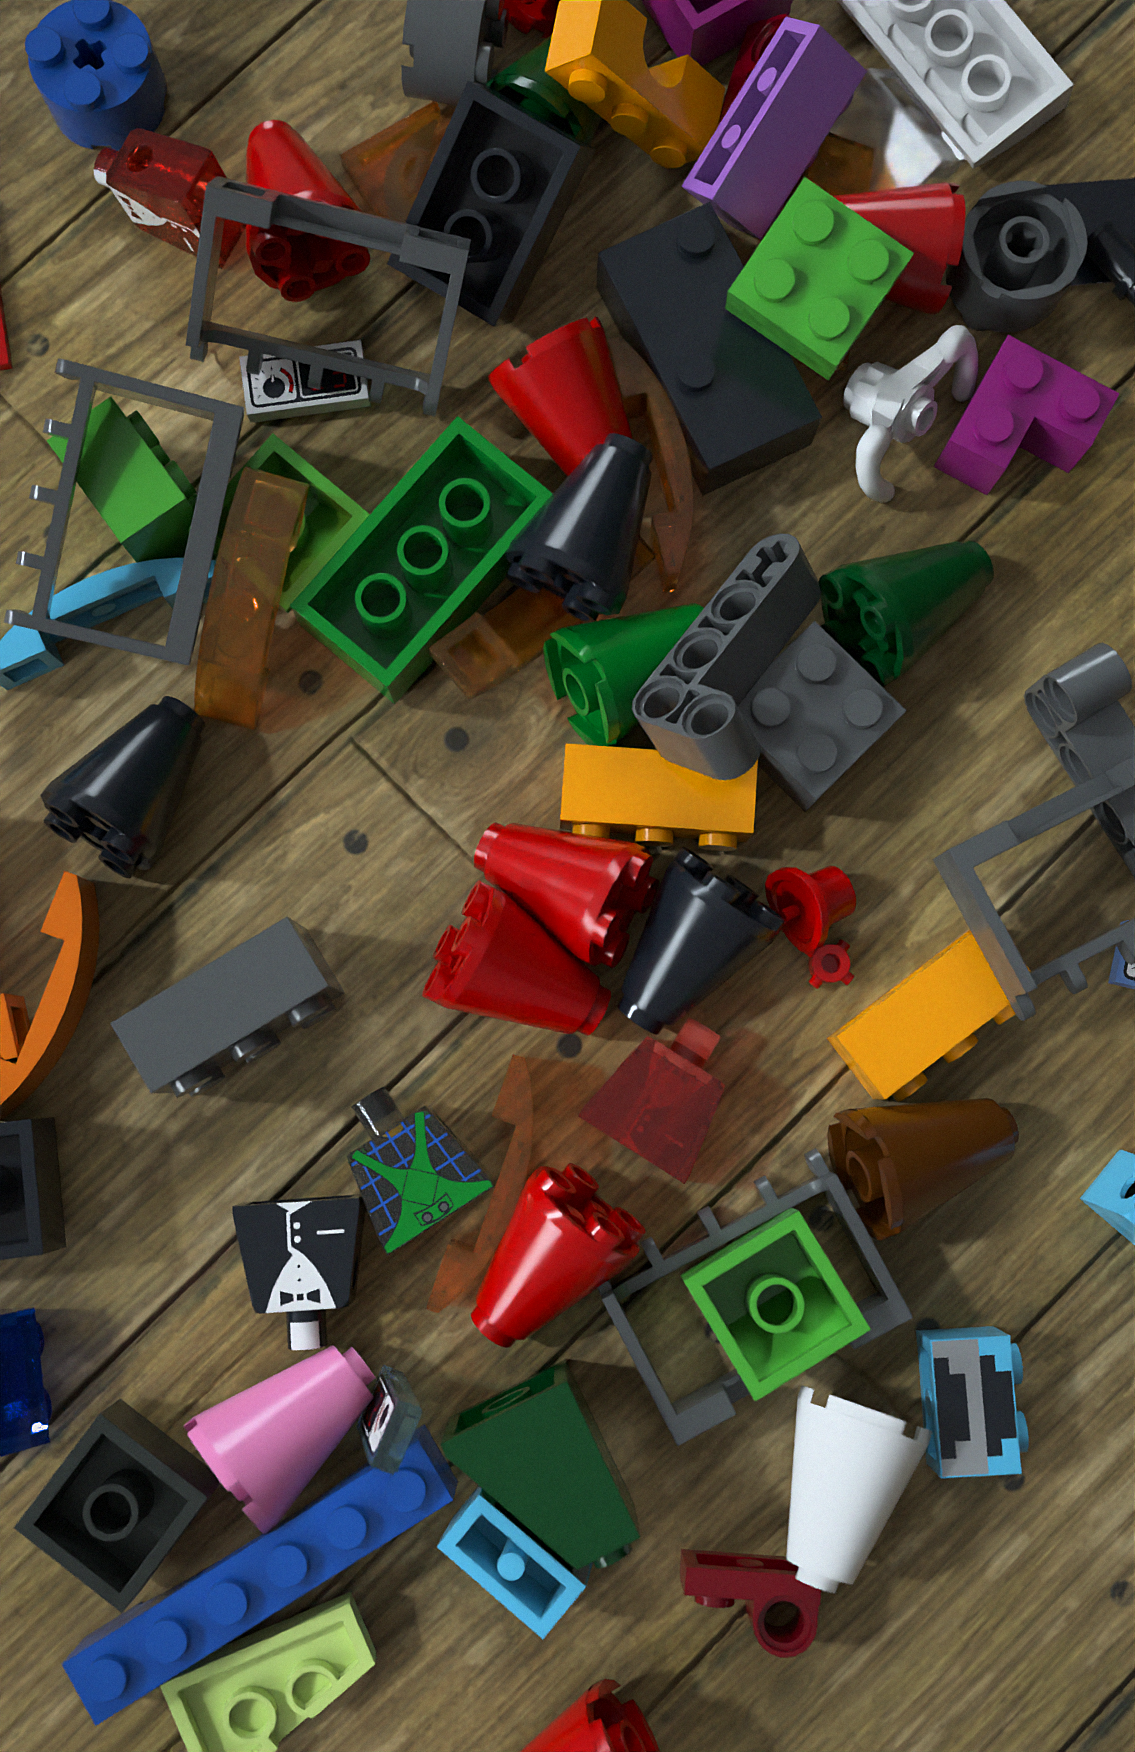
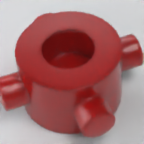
(830, 964)

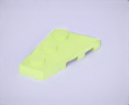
(270, 1680)

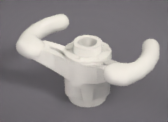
(902, 402)

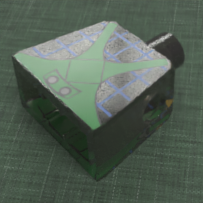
(411, 1170)

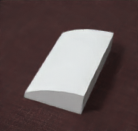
(968, 68)

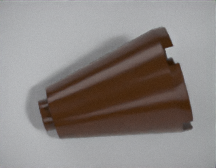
(916, 1156)

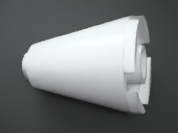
(844, 1485)

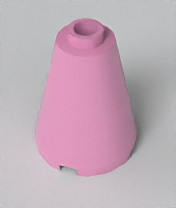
(282, 1431)

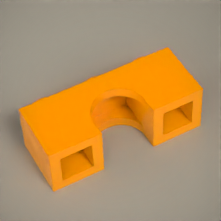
(602, 63)

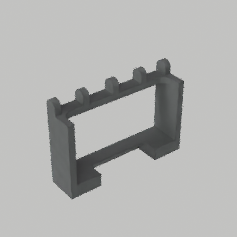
(267, 207)
(205, 522)
(958, 873)
(714, 1401)

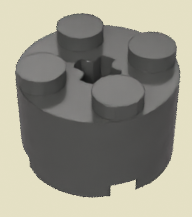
(451, 46)
(1016, 257)

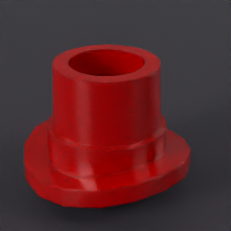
(810, 903)

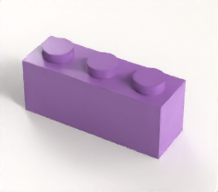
(775, 126)

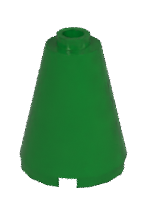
(608, 663)

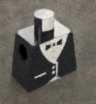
(301, 1259)

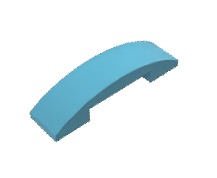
(94, 600)

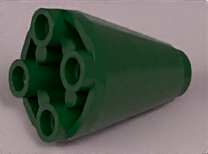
(901, 603)

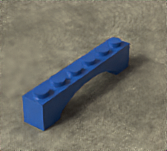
(257, 1579)

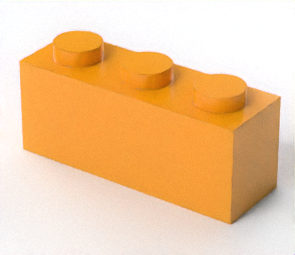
(655, 799)
(922, 1020)

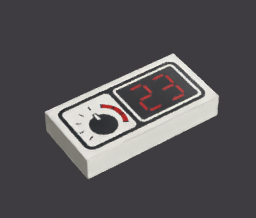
(284, 392)

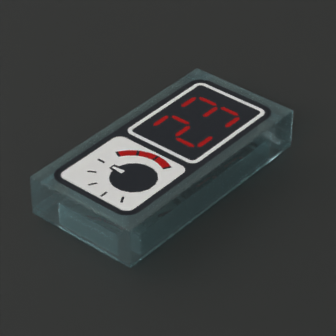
(389, 1420)

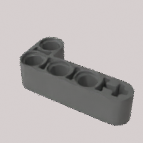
(696, 689)
(1090, 731)

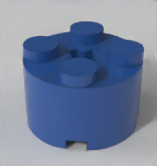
(97, 72)

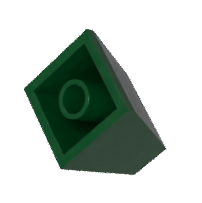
(548, 1466)

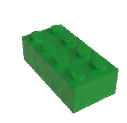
(421, 560)

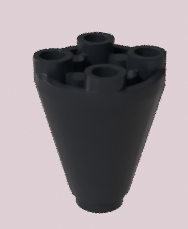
(587, 532)
(128, 787)
(693, 941)

